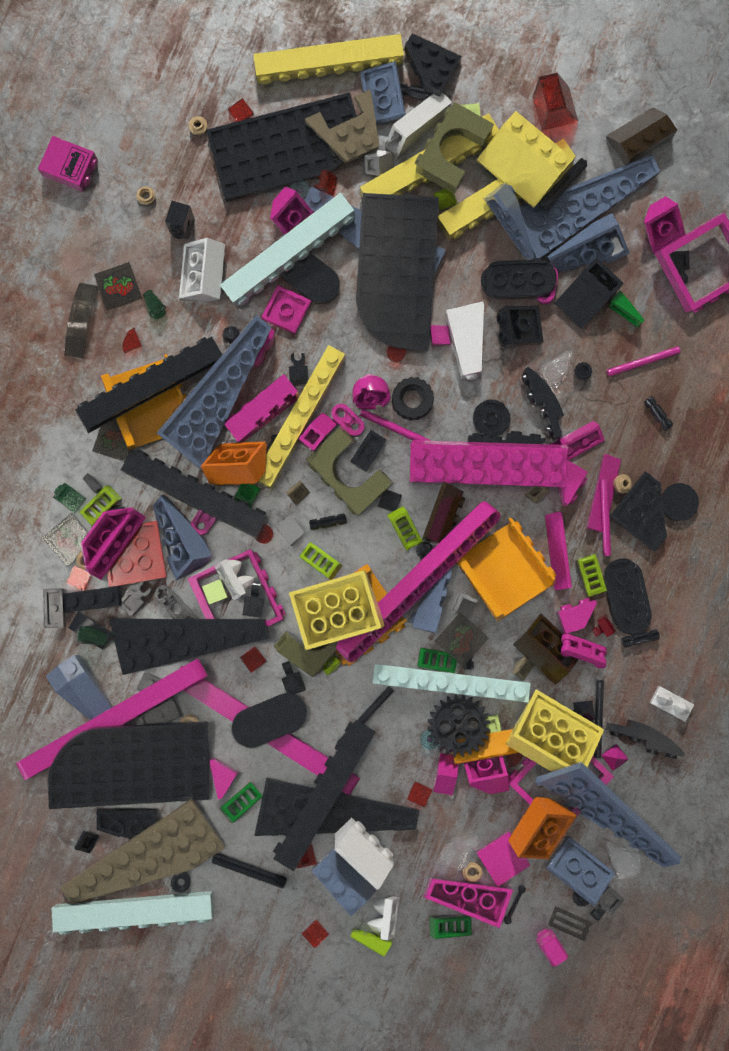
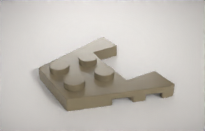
(352, 137)

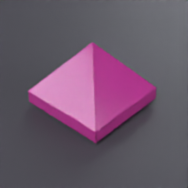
(614, 757)

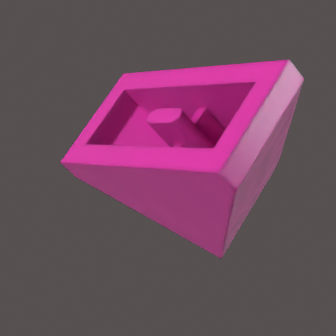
(445, 775)
(222, 776)

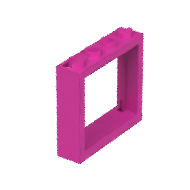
(672, 274)
(262, 576)
(528, 764)

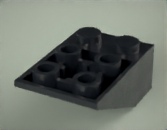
(589, 293)

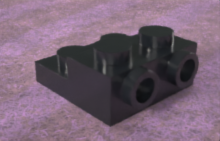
(520, 326)

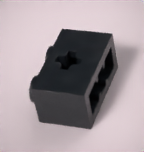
(179, 220)

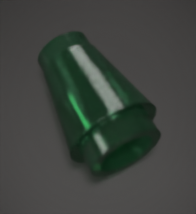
(154, 305)
(91, 636)

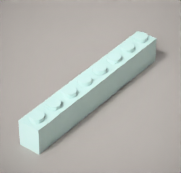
(288, 250)
(451, 683)
(132, 911)

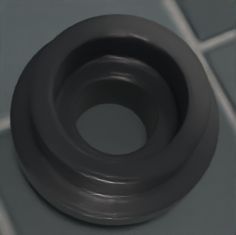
(180, 888)

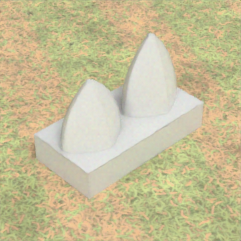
(235, 585)
(671, 703)
(387, 925)

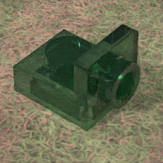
(69, 497)

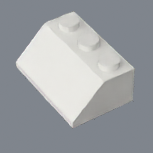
(202, 270)
(364, 852)

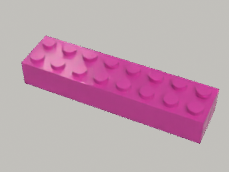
(488, 463)

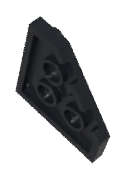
(431, 63)
(643, 512)

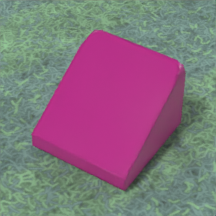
(439, 335)

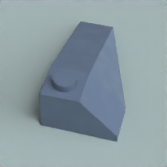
(507, 211)
(599, 240)
(184, 545)
(429, 611)
(78, 687)

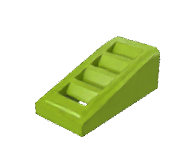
(96, 500)
(403, 516)
(333, 570)
(598, 573)
(371, 941)

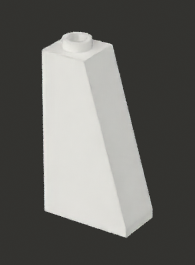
(416, 124)
(467, 338)

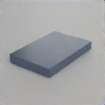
(385, 90)
(580, 870)

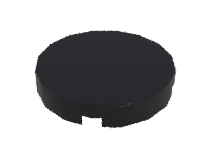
(491, 418)
(680, 502)

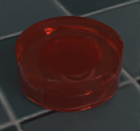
(395, 354)
(266, 536)

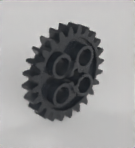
(444, 716)

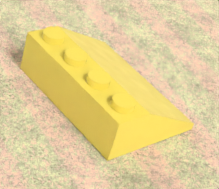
(525, 159)
(336, 610)
(554, 734)

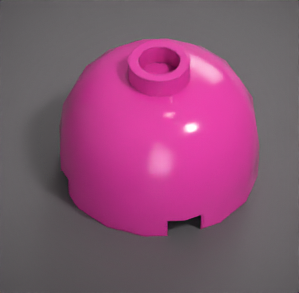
(370, 391)

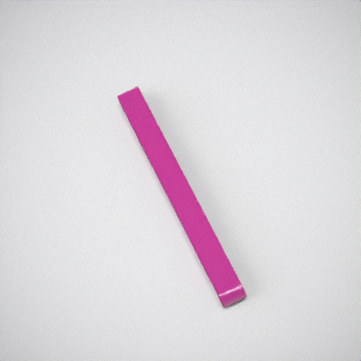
(424, 576)
(118, 714)
(287, 745)

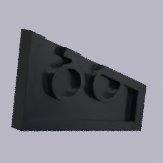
(125, 821)

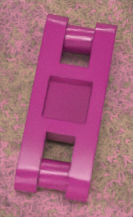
(584, 650)

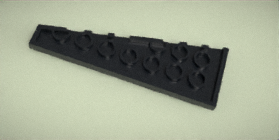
(158, 642)
(284, 798)

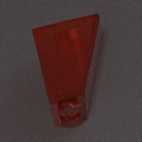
(554, 102)

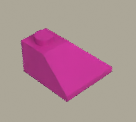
(289, 210)
(663, 223)
(488, 775)

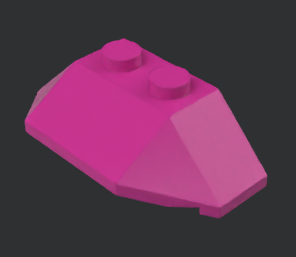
(109, 538)

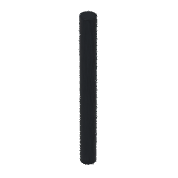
(374, 706)
(599, 713)

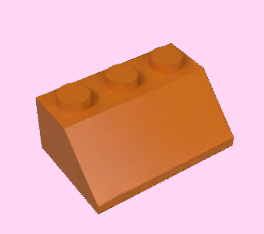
(236, 463)
(541, 829)

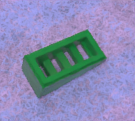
(624, 308)
(421, 658)
(232, 818)
(434, 922)

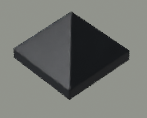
(585, 709)
(86, 841)

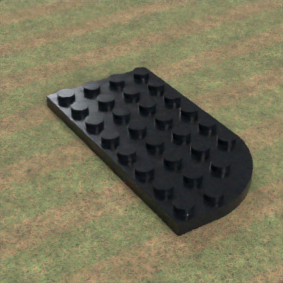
(276, 147)
(397, 268)
(131, 766)

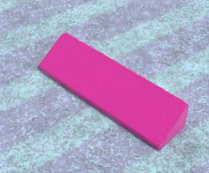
(581, 439)
(608, 470)
(558, 550)

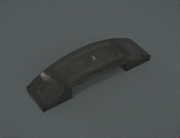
(79, 320)

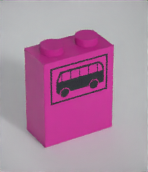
(68, 163)

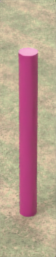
(643, 361)
(392, 426)
(605, 517)

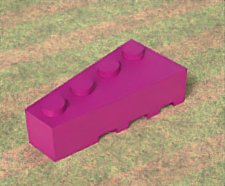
(262, 409)
(474, 900)

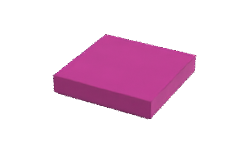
(286, 310)
(501, 859)

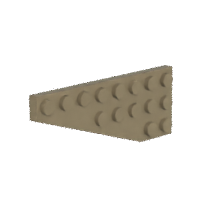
(162, 850)

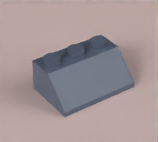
(343, 881)

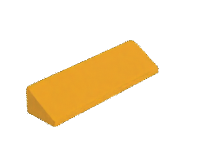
(493, 747)

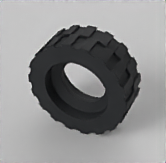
(412, 384)

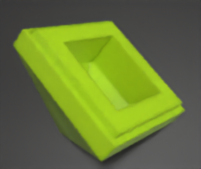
(446, 199)
(331, 665)

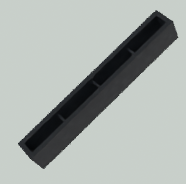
(148, 385)
(195, 494)
(324, 794)

